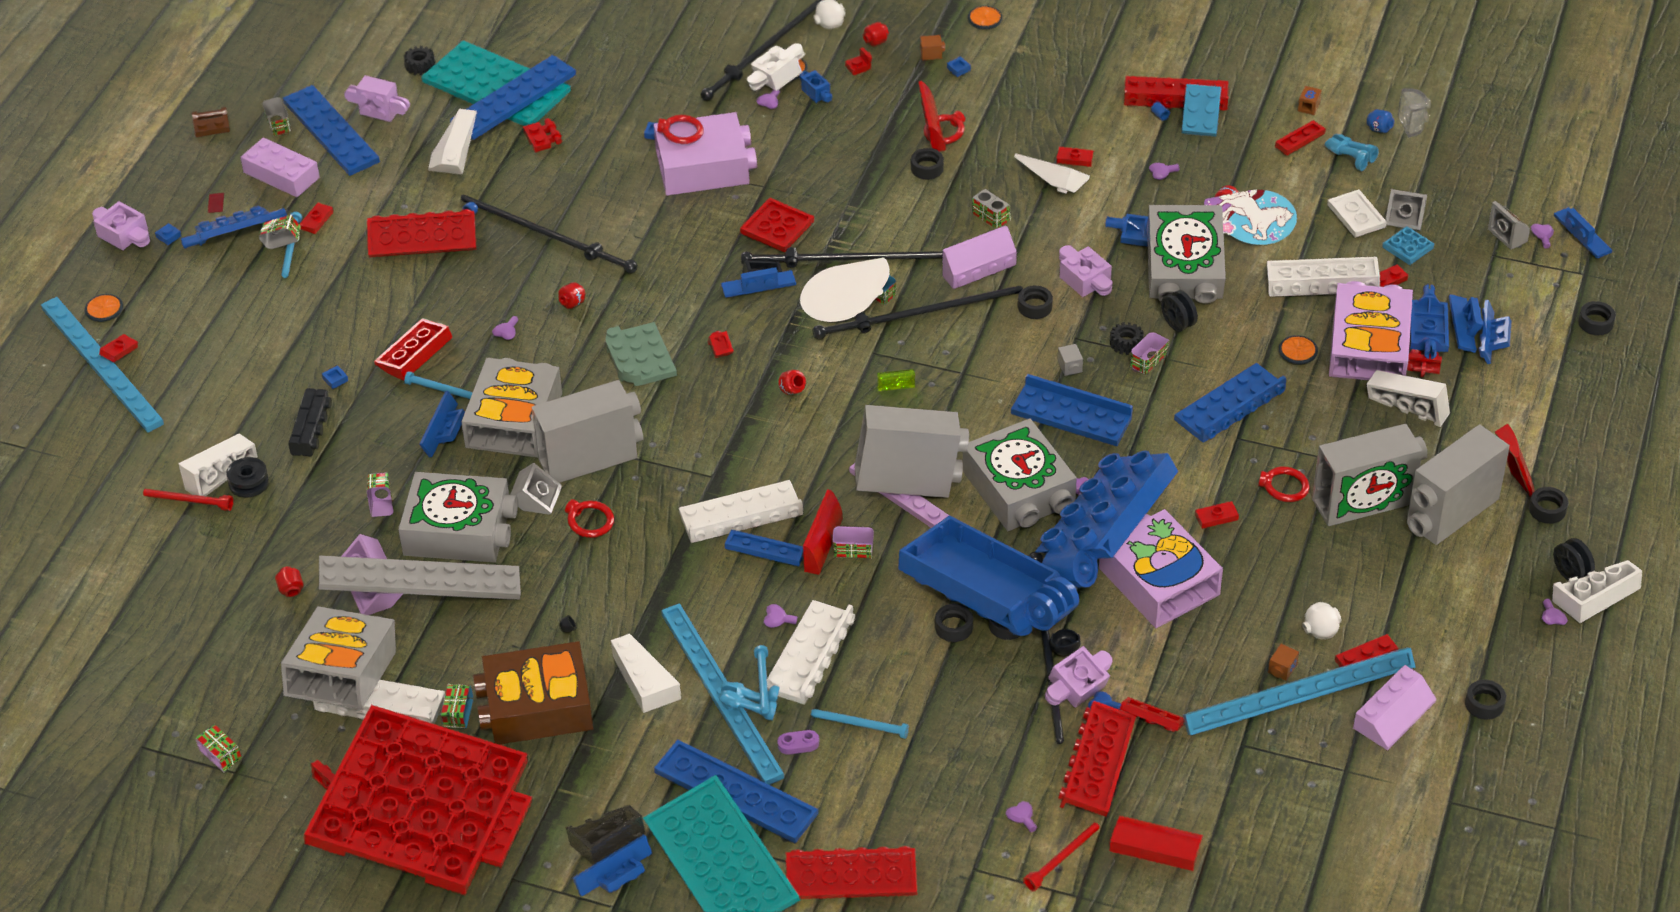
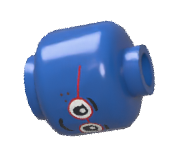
(1380, 121)

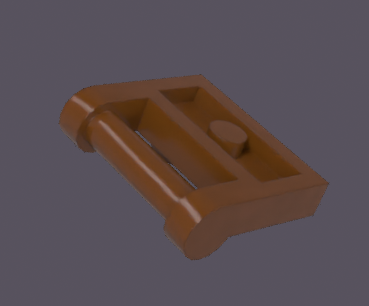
(211, 126)

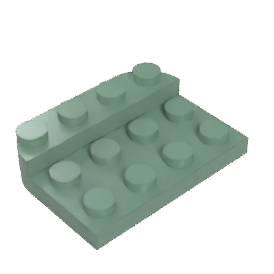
(639, 354)

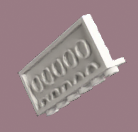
(1319, 275)
(740, 511)
(810, 651)
(397, 697)

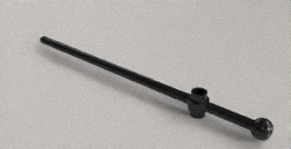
(734, 72)
(591, 251)
(792, 257)
(864, 323)
(1049, 666)

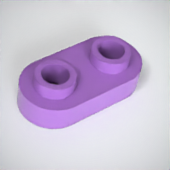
(798, 742)

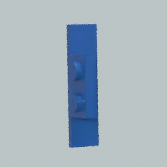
(1583, 231)
(758, 281)
(1466, 321)
(1495, 332)
(443, 424)
(615, 868)

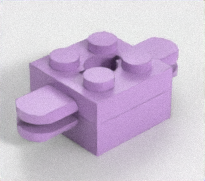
(377, 98)
(121, 226)
(1085, 271)
(1078, 677)

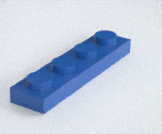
(764, 547)

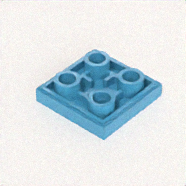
(1408, 245)

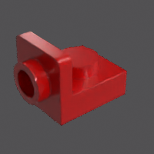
(859, 64)
(720, 344)

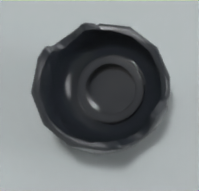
(1065, 642)

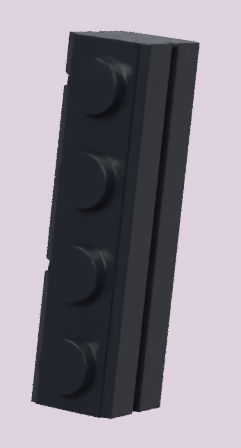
(309, 422)

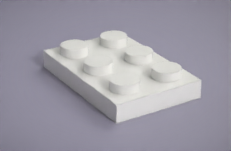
(1357, 213)

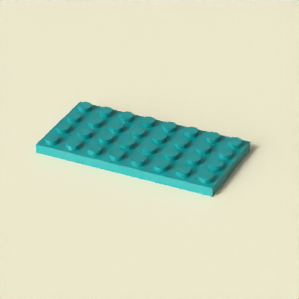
(476, 72)
(719, 852)

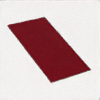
(216, 202)

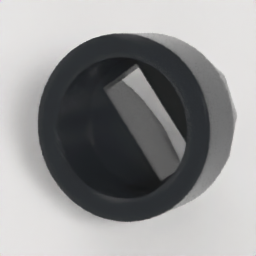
(567, 624)

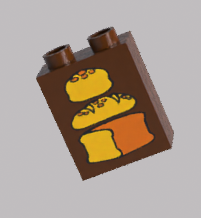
(534, 693)

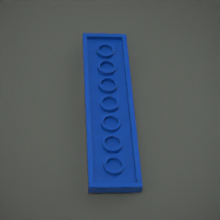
(519, 93)
(331, 130)
(755, 799)

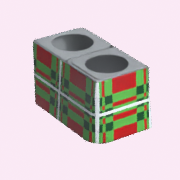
(276, 107)
(993, 216)
(283, 237)

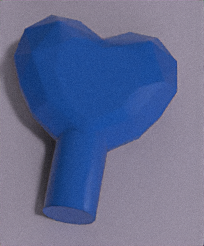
(1104, 698)

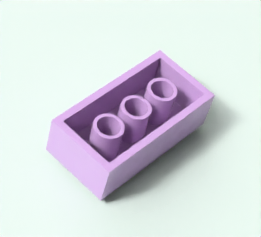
(280, 167)

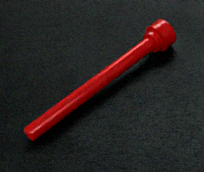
(224, 502)
(1035, 879)

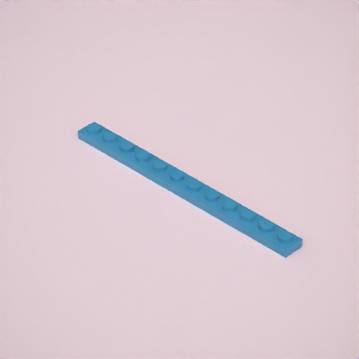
(106, 369)
(712, 678)
(1298, 691)

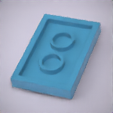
(1201, 110)

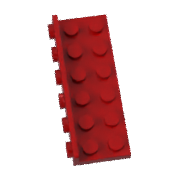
(1167, 91)
(421, 233)
(1097, 758)
(852, 872)

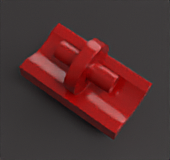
(1419, 363)

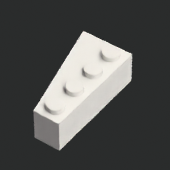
(1411, 395)
(208, 469)
(1597, 590)
(644, 674)

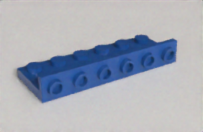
(1230, 402)
(1073, 410)

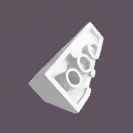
(453, 146)
(1059, 176)

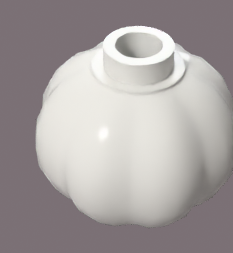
(829, 14)
(1322, 621)

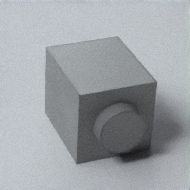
(1070, 359)

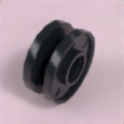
(1179, 310)
(247, 477)
(1573, 559)

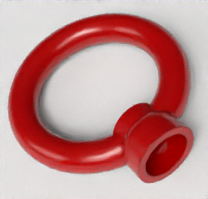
(956, 119)
(664, 127)
(1266, 480)
(575, 508)

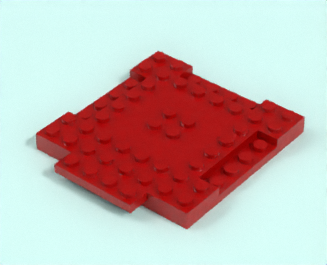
(422, 800)

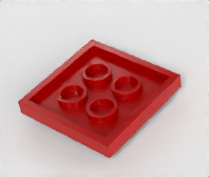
(777, 224)

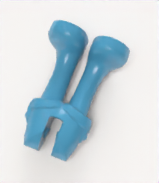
(1361, 152)
(736, 696)

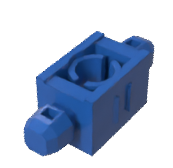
(815, 86)

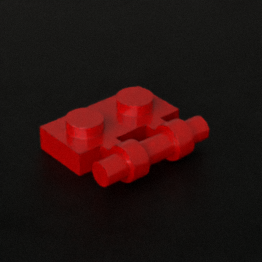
(537, 135)

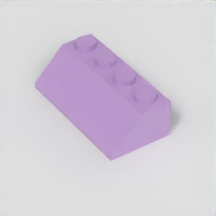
(978, 257)
(370, 601)
(1394, 708)

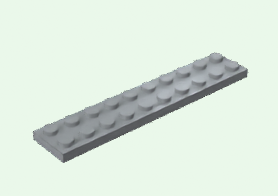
(419, 577)

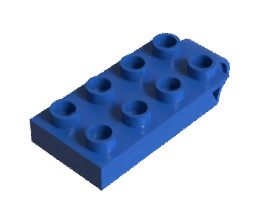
(1105, 514)
(988, 577)

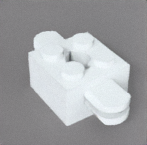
(776, 67)

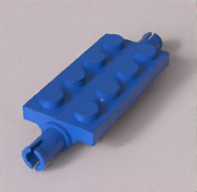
(224, 225)
(1132, 227)
(1429, 324)

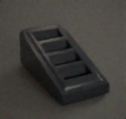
(750, 266)

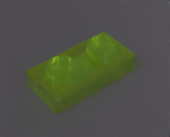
(896, 380)

